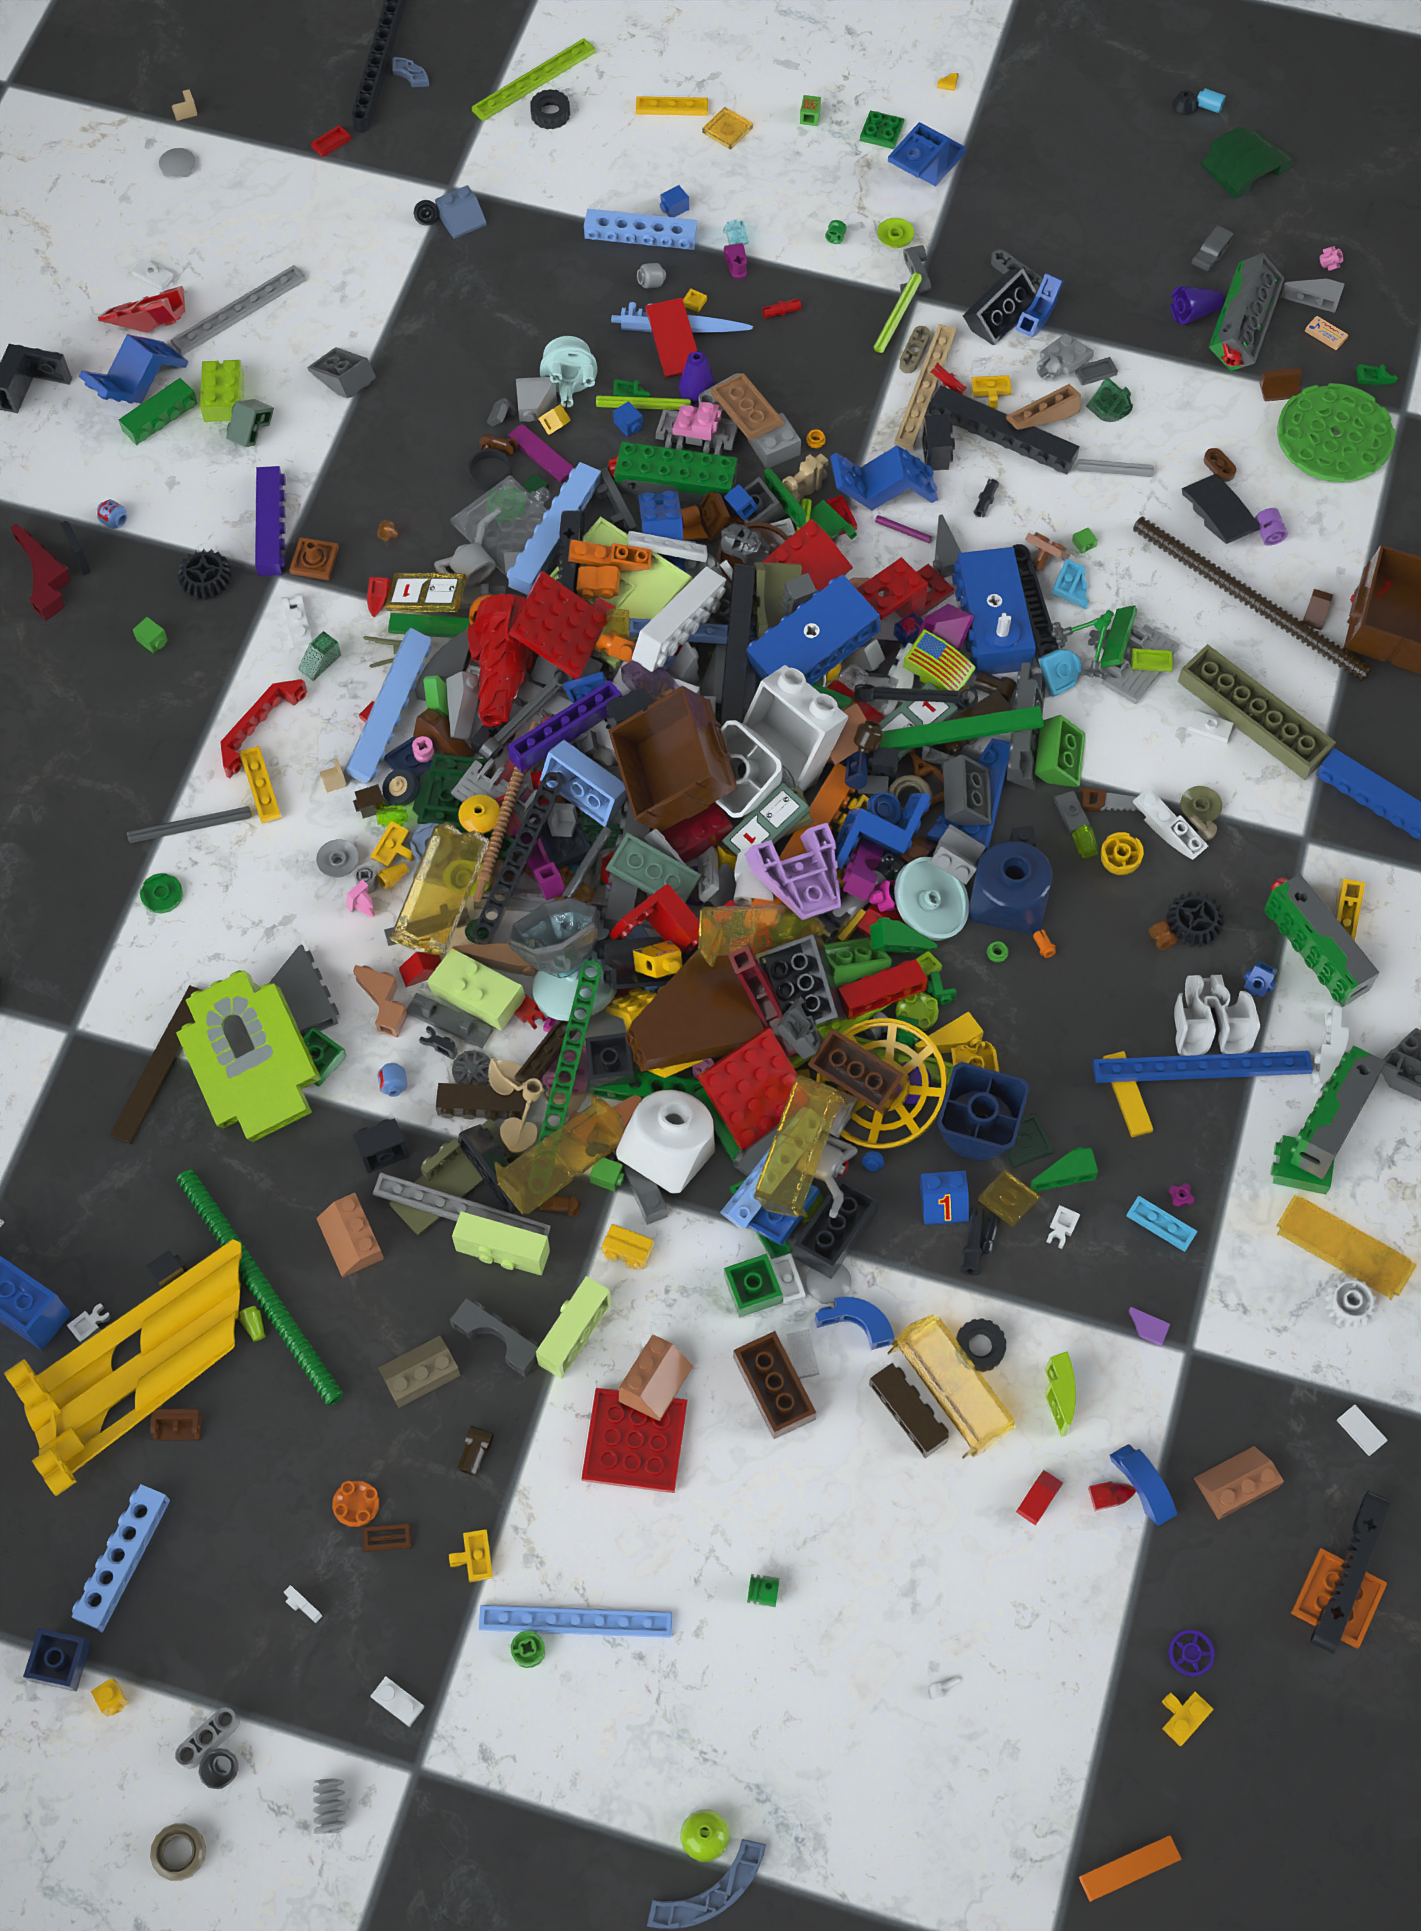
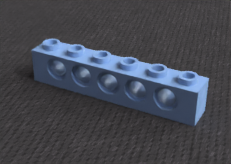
(640, 229)
(743, 1203)
(98, 1616)

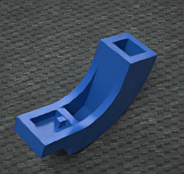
(1038, 313)
(861, 1313)
(1147, 1483)

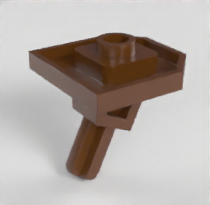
(716, 515)

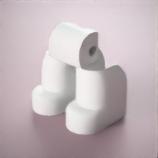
(1196, 1026)

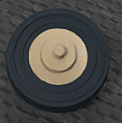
(400, 787)

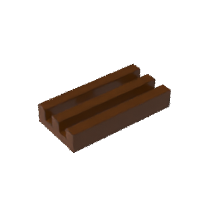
(390, 1546)

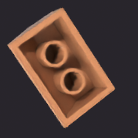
(349, 1235)
(655, 1378)
(1238, 1481)

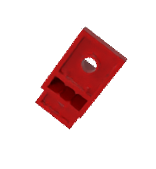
(905, 590)
(667, 916)

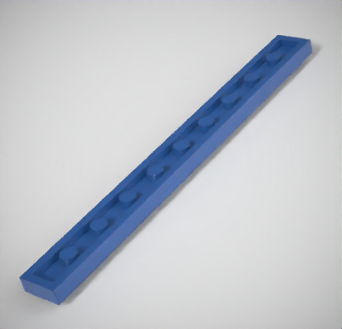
(1202, 1066)

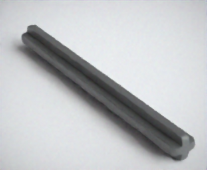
(189, 824)

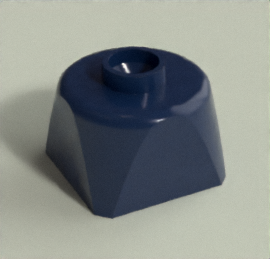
(1011, 887)
(982, 1094)

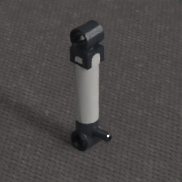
(838, 919)

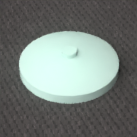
(931, 899)
(557, 995)

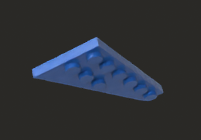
(995, 758)

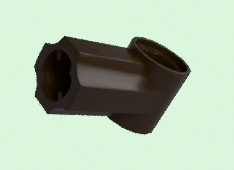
(990, 684)
(476, 1444)

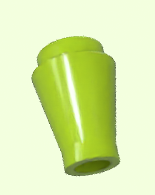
(252, 1322)

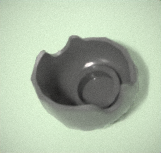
(218, 1768)

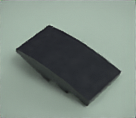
(1220, 508)

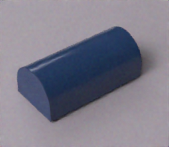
(857, 770)

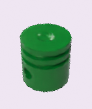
(763, 1590)

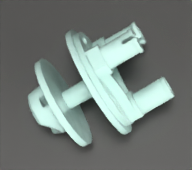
(569, 366)

